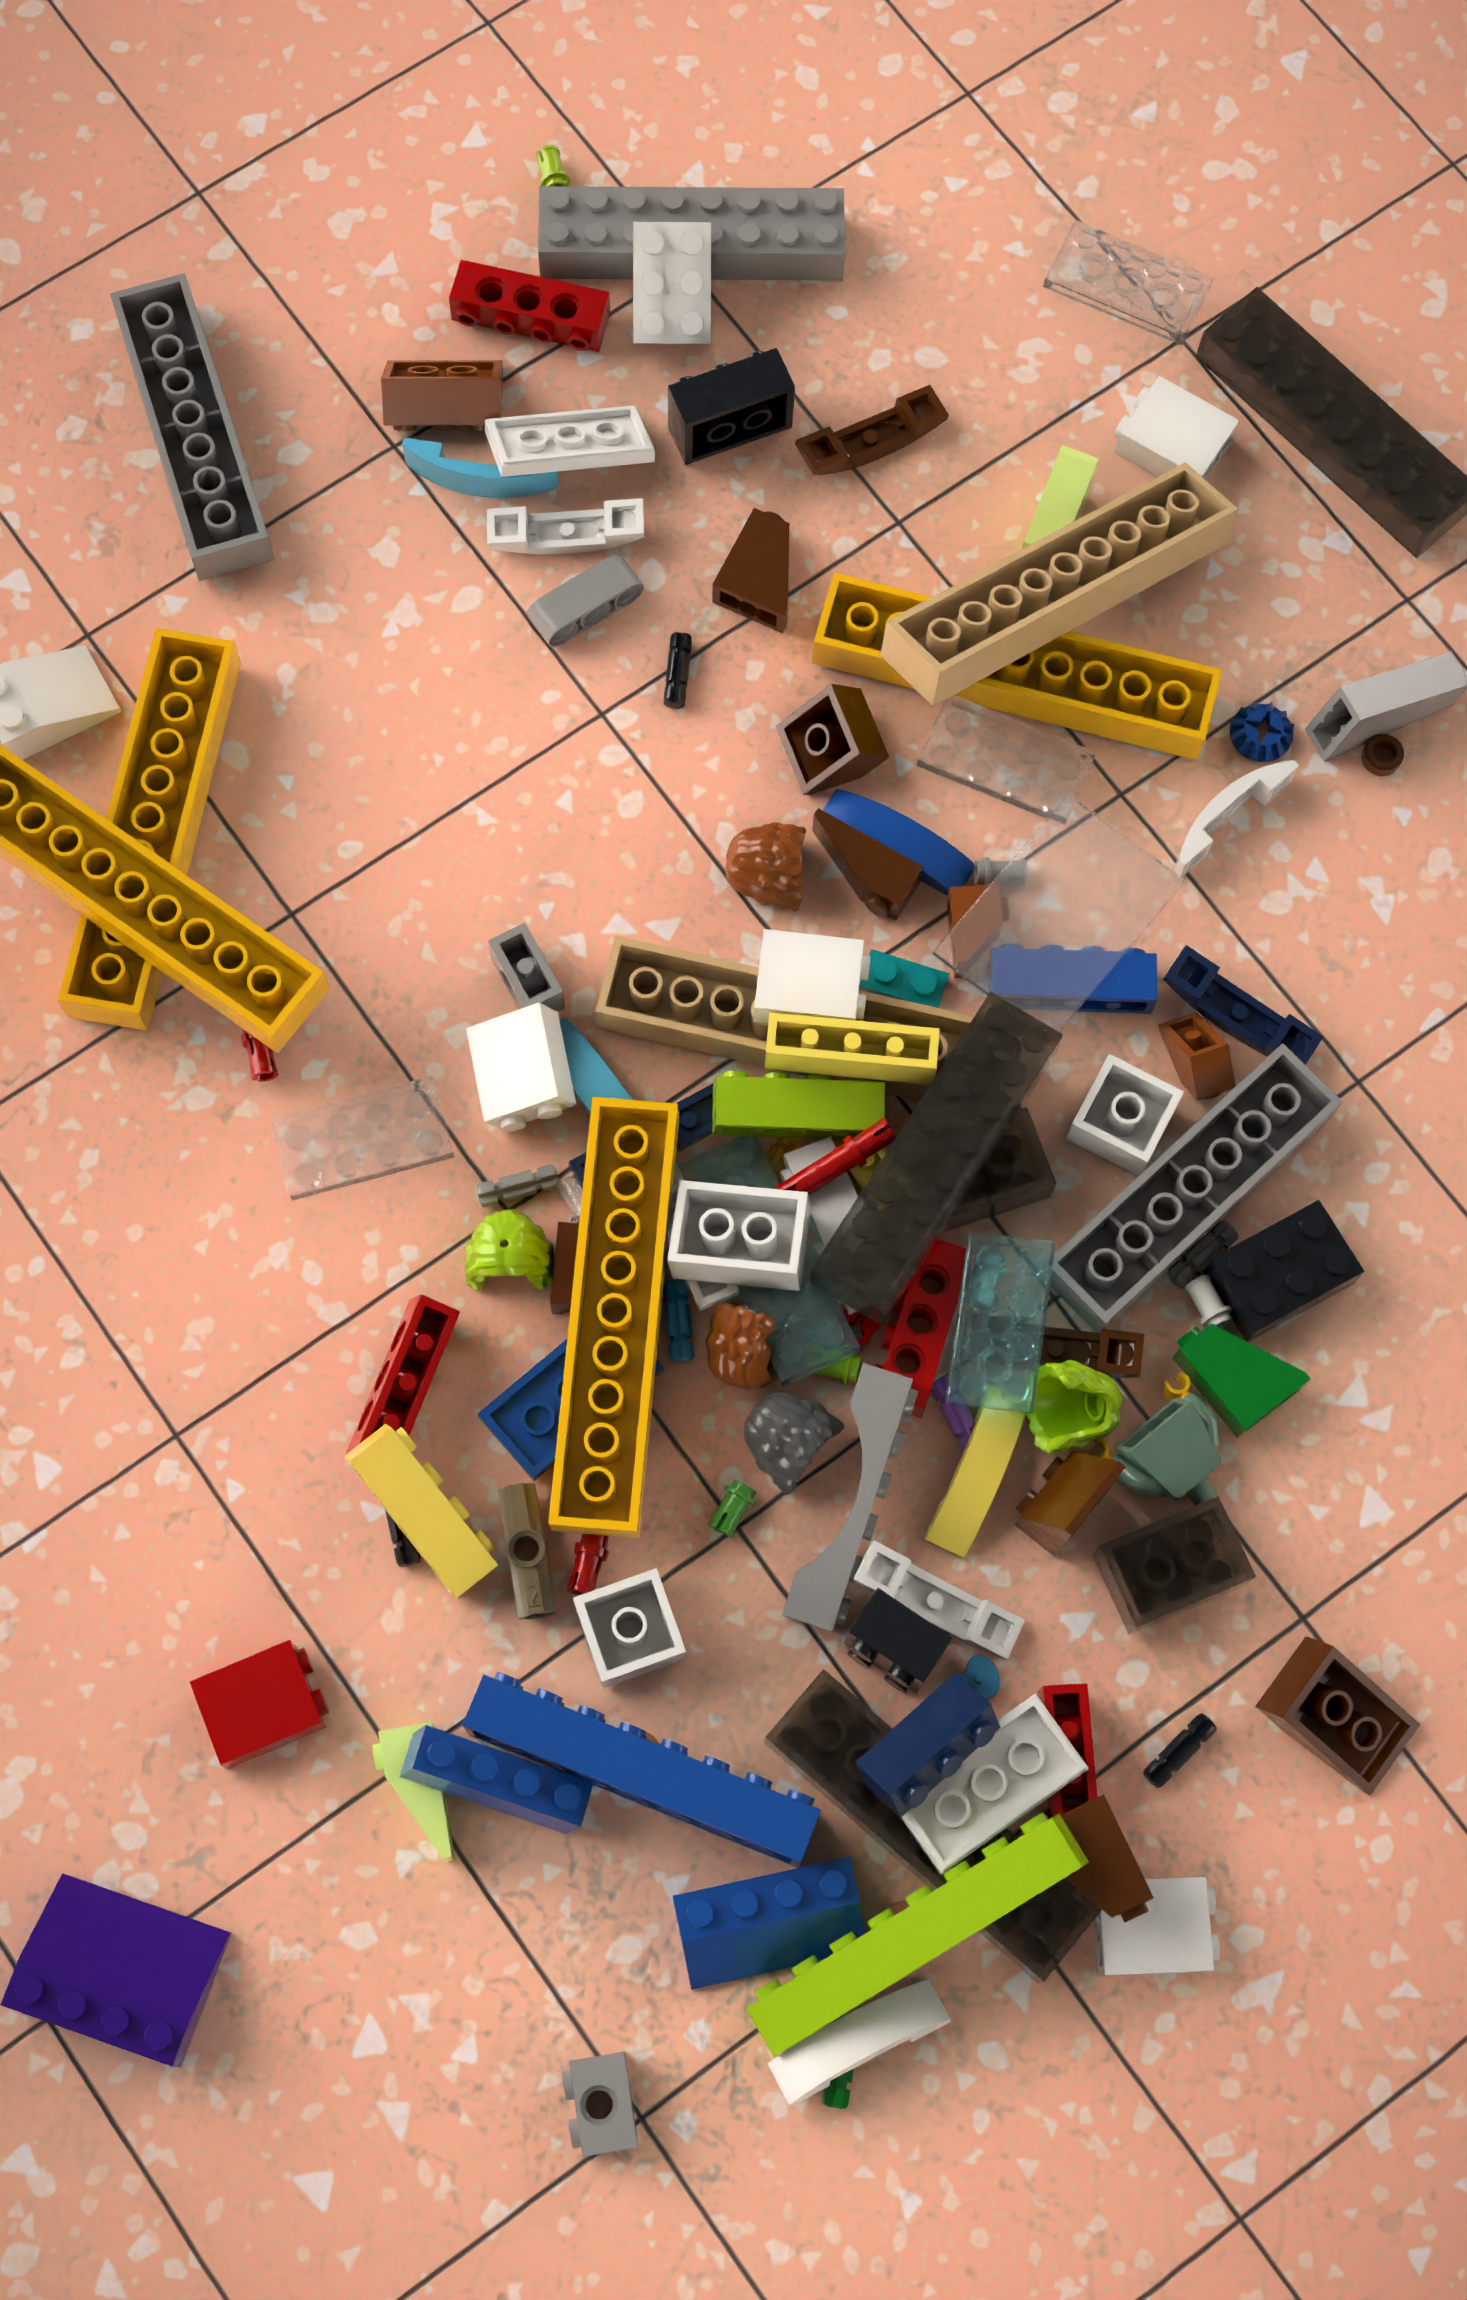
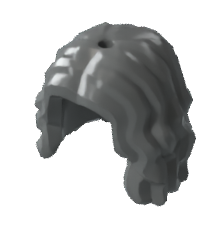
(787, 1435)

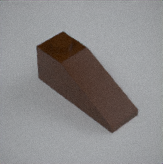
(872, 869)

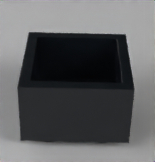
(896, 1642)

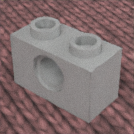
(525, 969)
(618, 2129)

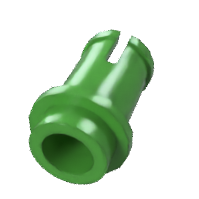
(732, 1508)

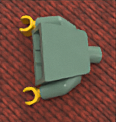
(1172, 1448)

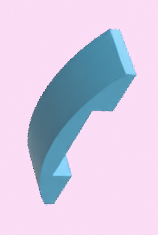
(472, 477)
(587, 1069)

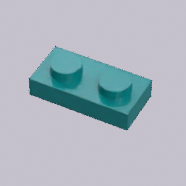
(904, 980)

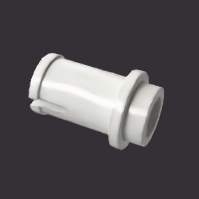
(1208, 1302)

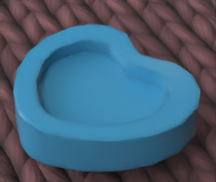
(982, 1676)

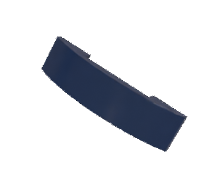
(1235, 1010)

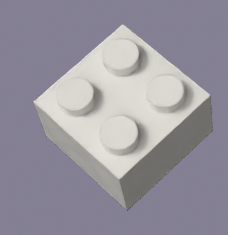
(1124, 1115)
(629, 1628)

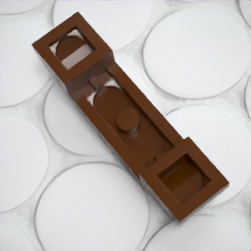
(873, 437)
(1108, 1352)

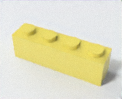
(851, 1048)
(422, 1510)

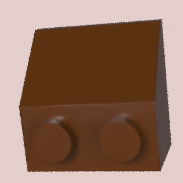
(832, 739)

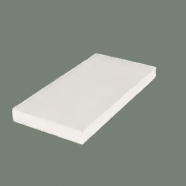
(569, 440)
(995, 1785)

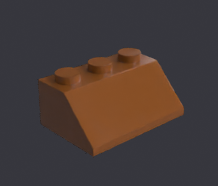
(441, 393)

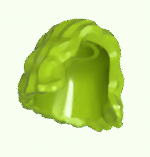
(526, 1253)
(1073, 1407)

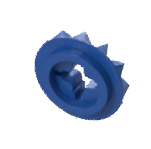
(1245, 737)

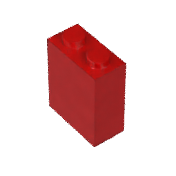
(259, 1703)

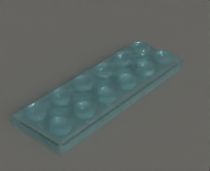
(808, 1322)

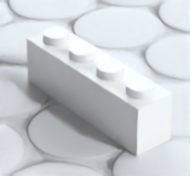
(829, 1202)

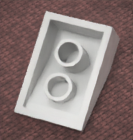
(51, 699)

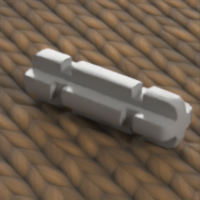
(517, 1185)

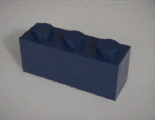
(928, 1745)

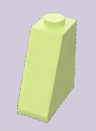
(1064, 494)

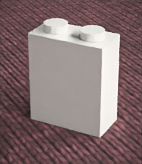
(1174, 429)
(810, 976)
(521, 1067)
(1167, 1938)

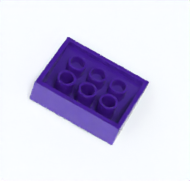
(117, 1970)

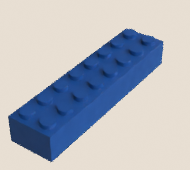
(642, 1770)

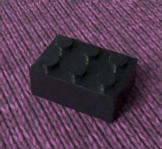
(730, 405)
(1283, 1270)

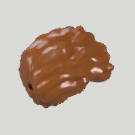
(768, 864)
(739, 1346)

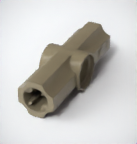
(529, 1578)

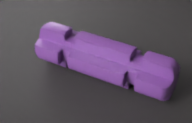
(957, 1416)

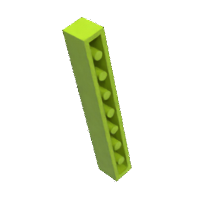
(916, 1934)

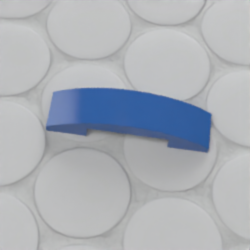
(941, 862)

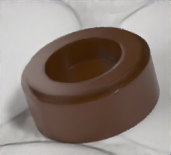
(1382, 755)

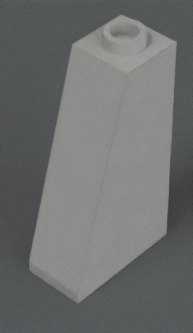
(1385, 703)

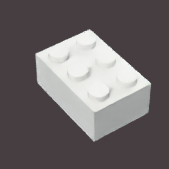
(672, 282)
(739, 1235)

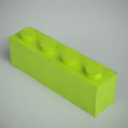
(795, 1107)

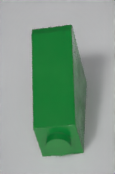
(1236, 1376)

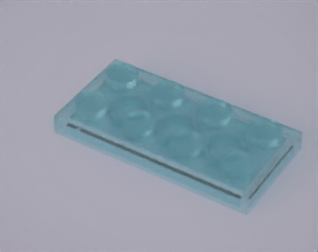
(1000, 1322)

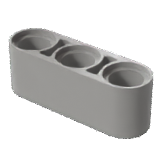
(585, 600)

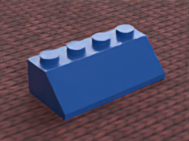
(767, 1921)

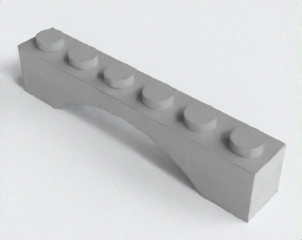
(820, 1586)

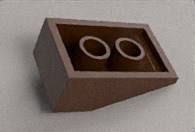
(1066, 1499)
(1338, 1714)

